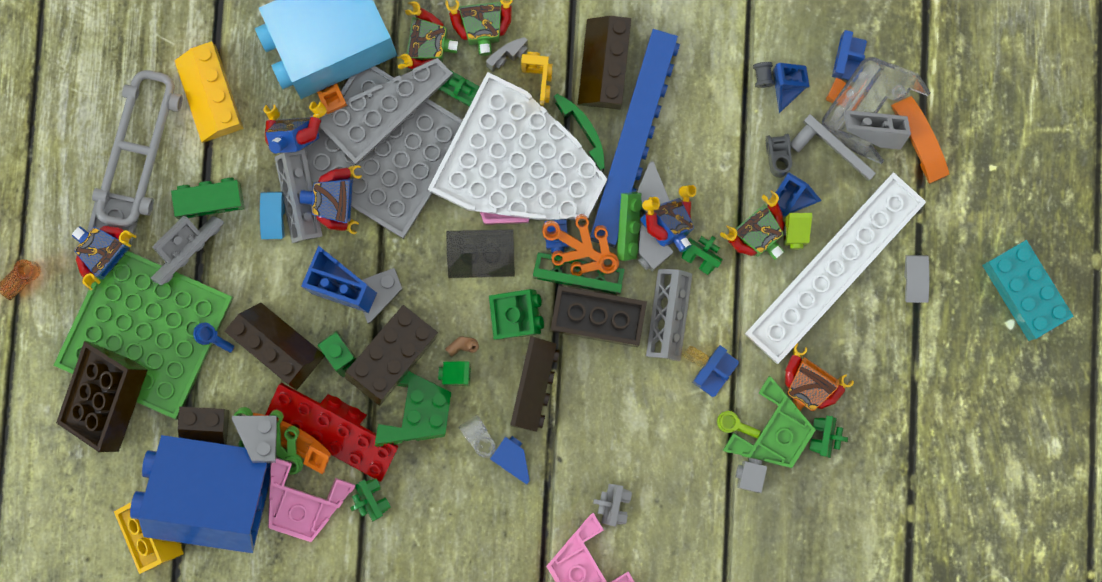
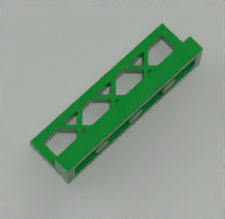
(576, 281)

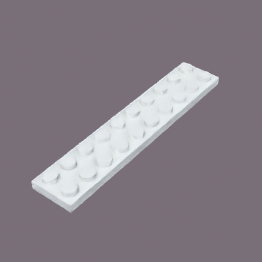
(835, 268)

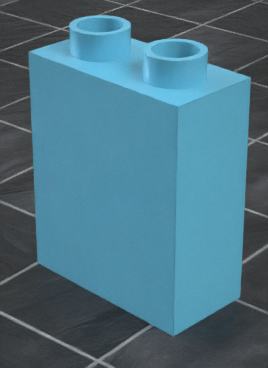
(323, 41)

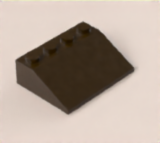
(101, 397)

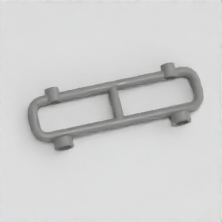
(141, 204)

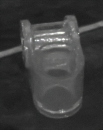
(477, 433)

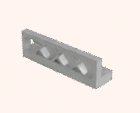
(293, 178)
(673, 314)

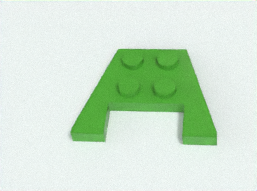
(783, 435)

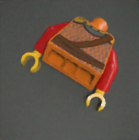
(810, 384)

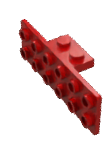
(336, 428)

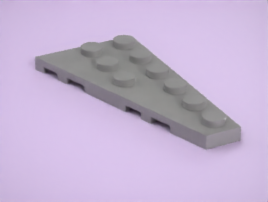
(380, 110)

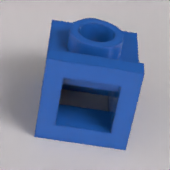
(555, 245)

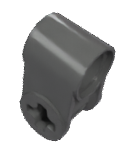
(779, 150)

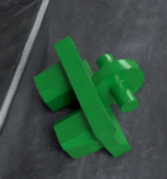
(460, 89)
(710, 261)
(824, 446)
(365, 490)

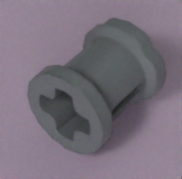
(763, 74)

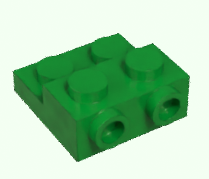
(516, 314)

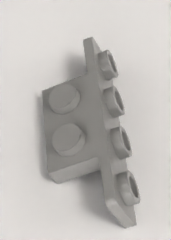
(180, 244)

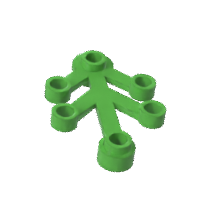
(291, 453)

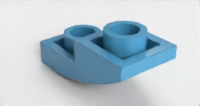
(271, 215)

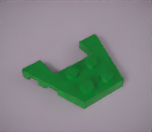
(424, 413)

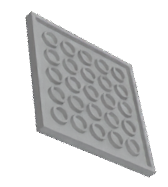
(399, 168)

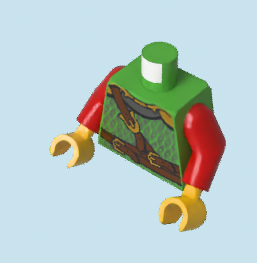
(481, 23)
(426, 39)
(759, 230)

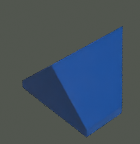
(789, 82)
(795, 195)

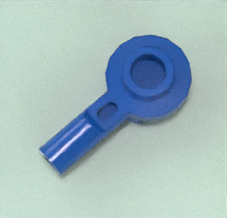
(206, 334)

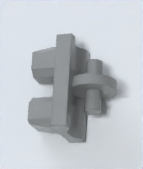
(610, 503)

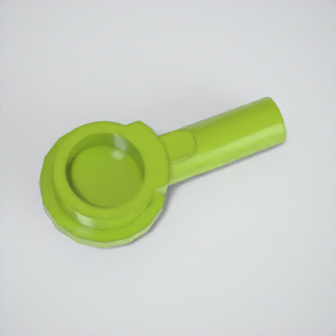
(729, 422)

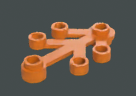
(583, 248)

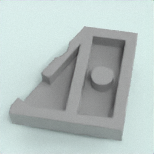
(387, 287)
(258, 436)

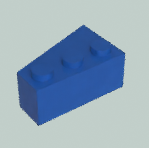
(336, 283)

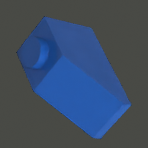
(512, 458)

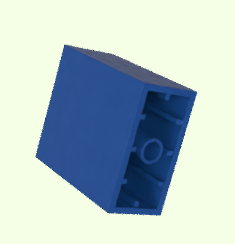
(202, 494)

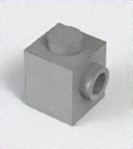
(751, 475)

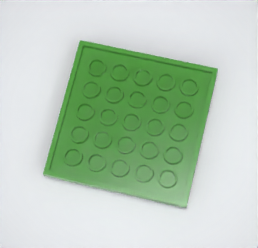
(148, 326)

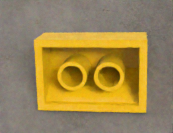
(145, 551)

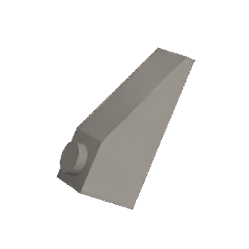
(879, 129)

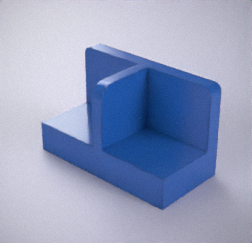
(848, 56)
(716, 371)

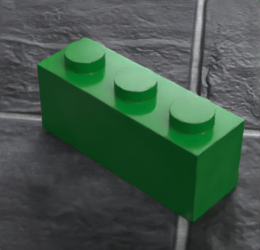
(207, 198)

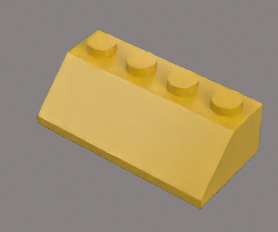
(208, 92)

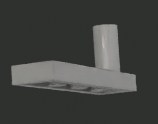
(814, 127)

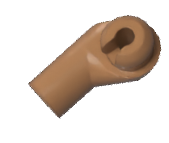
(462, 343)

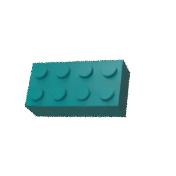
(1027, 290)

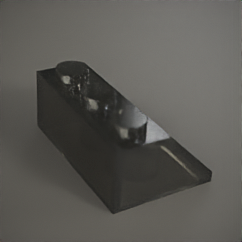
(480, 253)

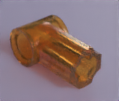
(17, 280)

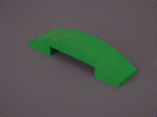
(567, 109)

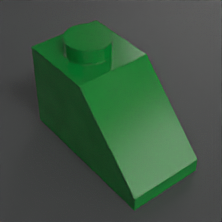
(455, 373)

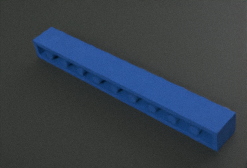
(636, 130)

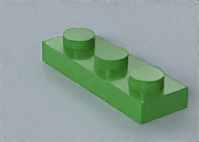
(629, 226)

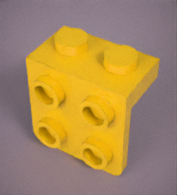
(537, 64)

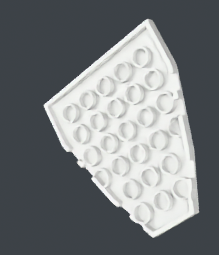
(516, 160)

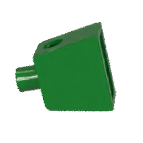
(337, 353)

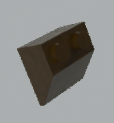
(203, 424)

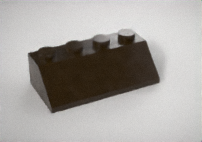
(604, 62)
(275, 344)
(533, 384)

